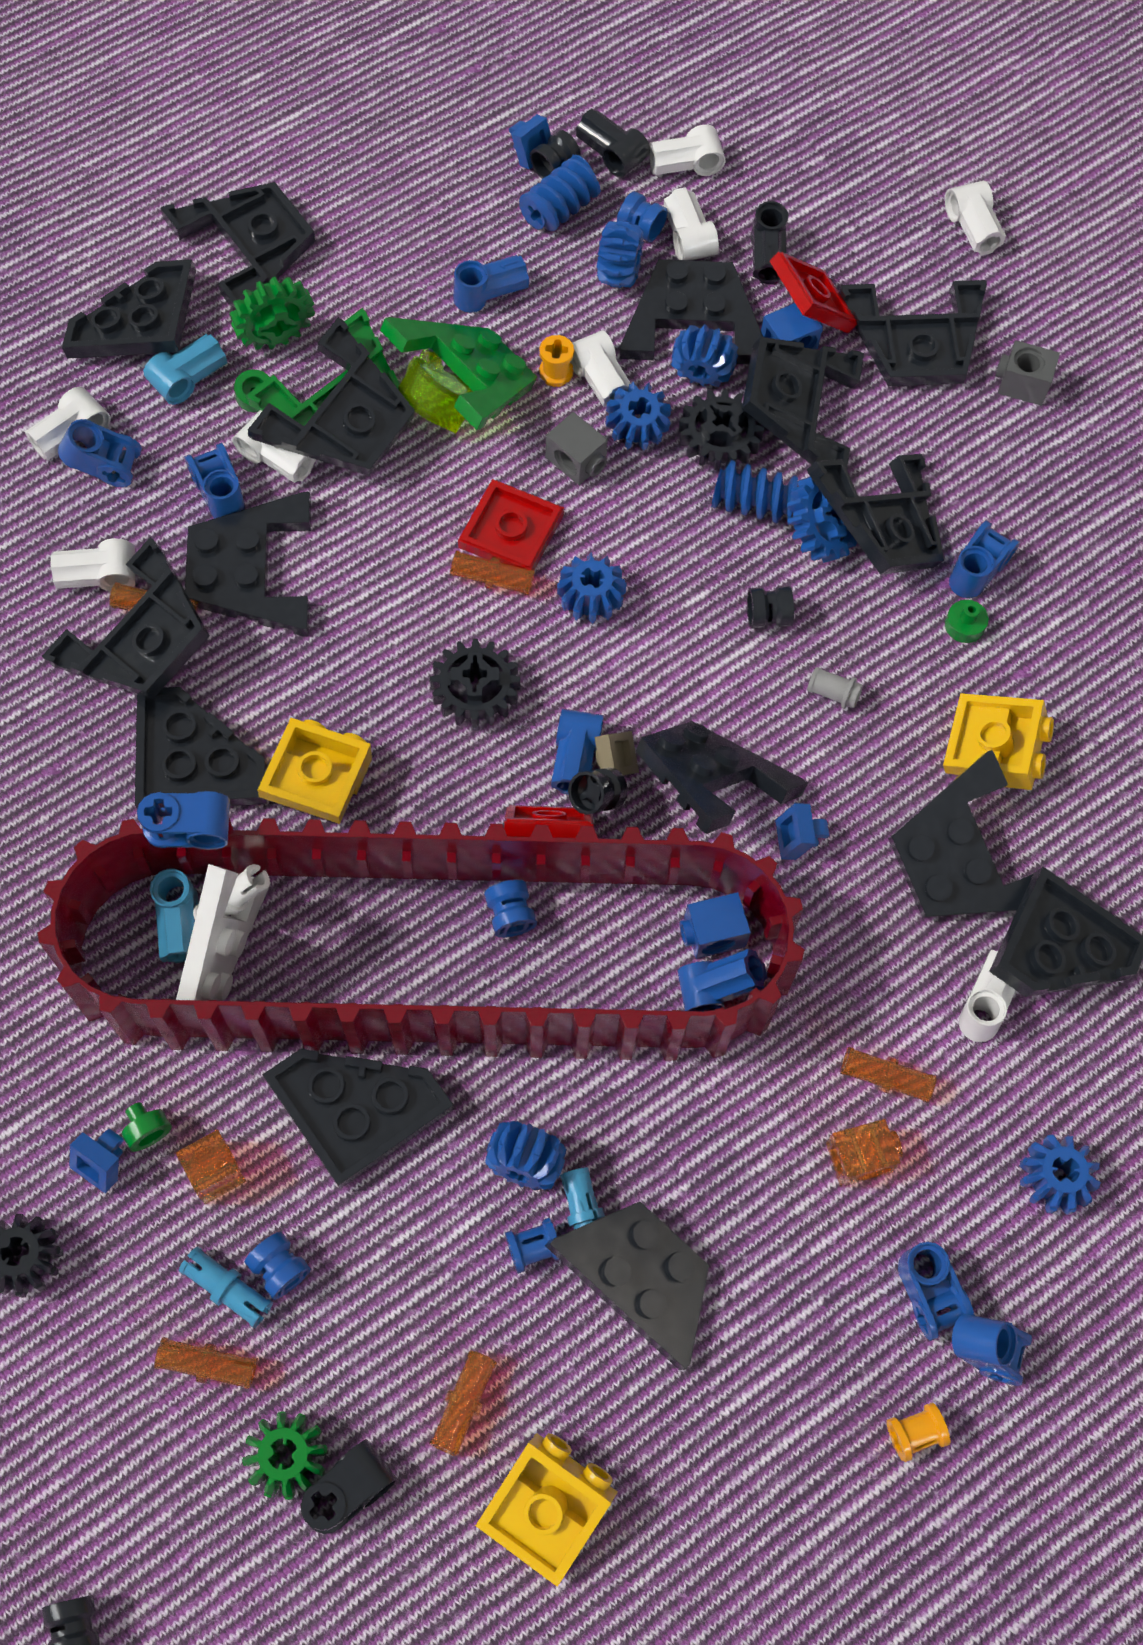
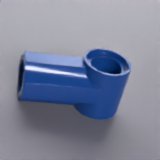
(479, 282)
(575, 746)
(710, 984)

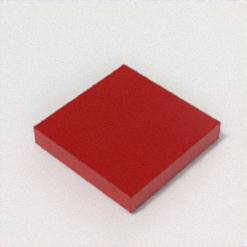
(813, 292)
(511, 526)
(562, 821)

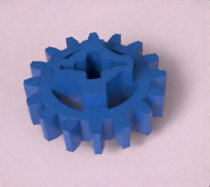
(818, 524)

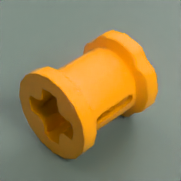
(556, 355)
(918, 1432)

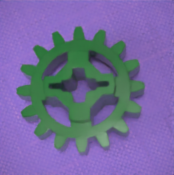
(272, 313)

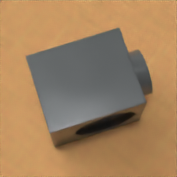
(1027, 372)
(576, 449)

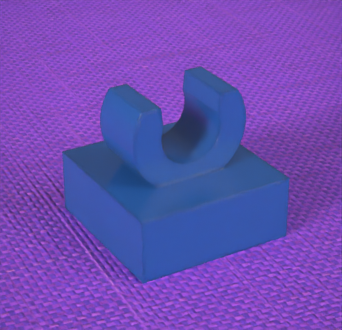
(528, 136)
(798, 831)
(97, 1159)

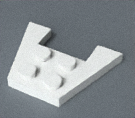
(216, 939)

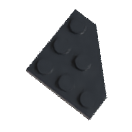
(136, 317)
(191, 752)
(1064, 941)
(355, 1107)

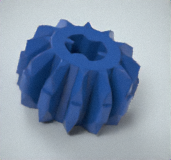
(620, 254)
(704, 355)
(641, 430)
(591, 588)
(525, 1155)
(1072, 1188)

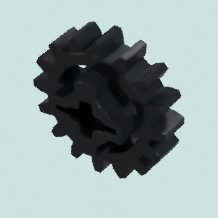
(720, 430)
(455, 677)

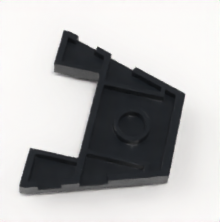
(259, 227)
(687, 295)
(920, 346)
(787, 389)
(355, 420)
(888, 527)
(231, 563)
(149, 640)
(705, 762)
(947, 855)

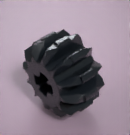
(31, 1266)

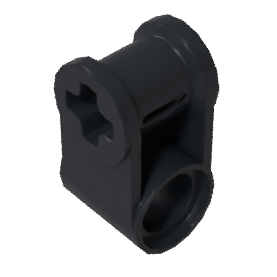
(355, 1482)

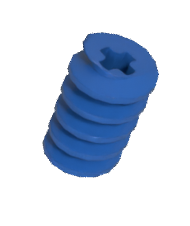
(560, 194)
(754, 492)

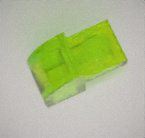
(433, 390)

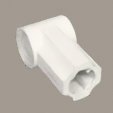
(696, 151)
(973, 207)
(691, 233)
(597, 362)
(72, 406)
(289, 464)
(94, 566)
(988, 995)

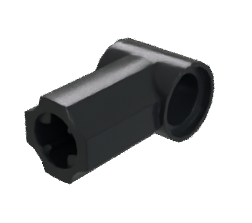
(619, 148)
(768, 238)

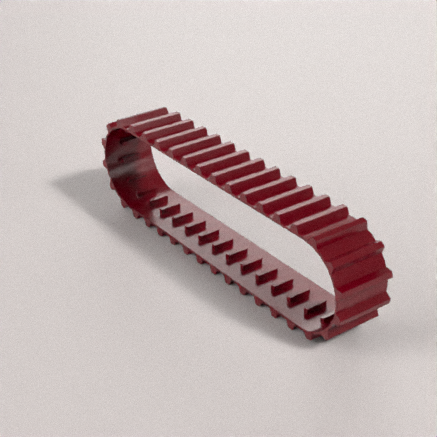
(446, 856)

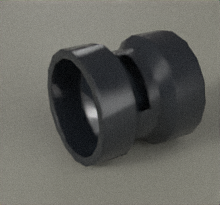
(552, 155)
(770, 607)
(597, 790)
(71, 1622)

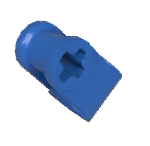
(102, 452)
(217, 481)
(984, 558)
(189, 819)
(935, 1293)
(991, 1347)

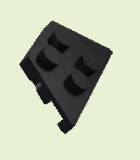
(641, 1275)

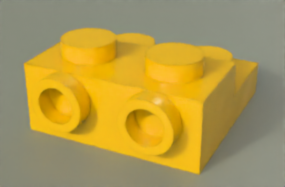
(1009, 728)
(316, 769)
(548, 1507)

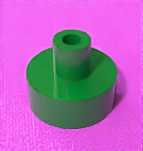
(246, 383)
(966, 621)
(144, 1127)

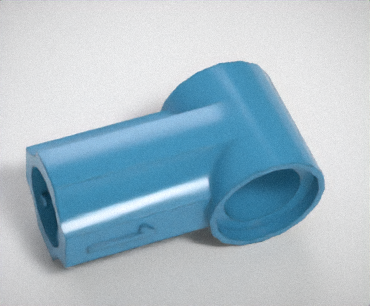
(176, 374)
(173, 918)

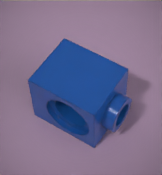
(792, 326)
(715, 926)

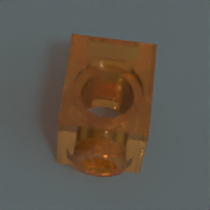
(864, 1152)
(211, 1167)

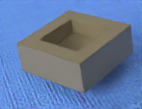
(617, 752)

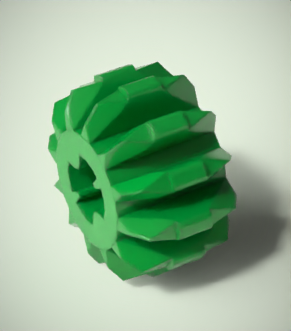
(269, 1454)

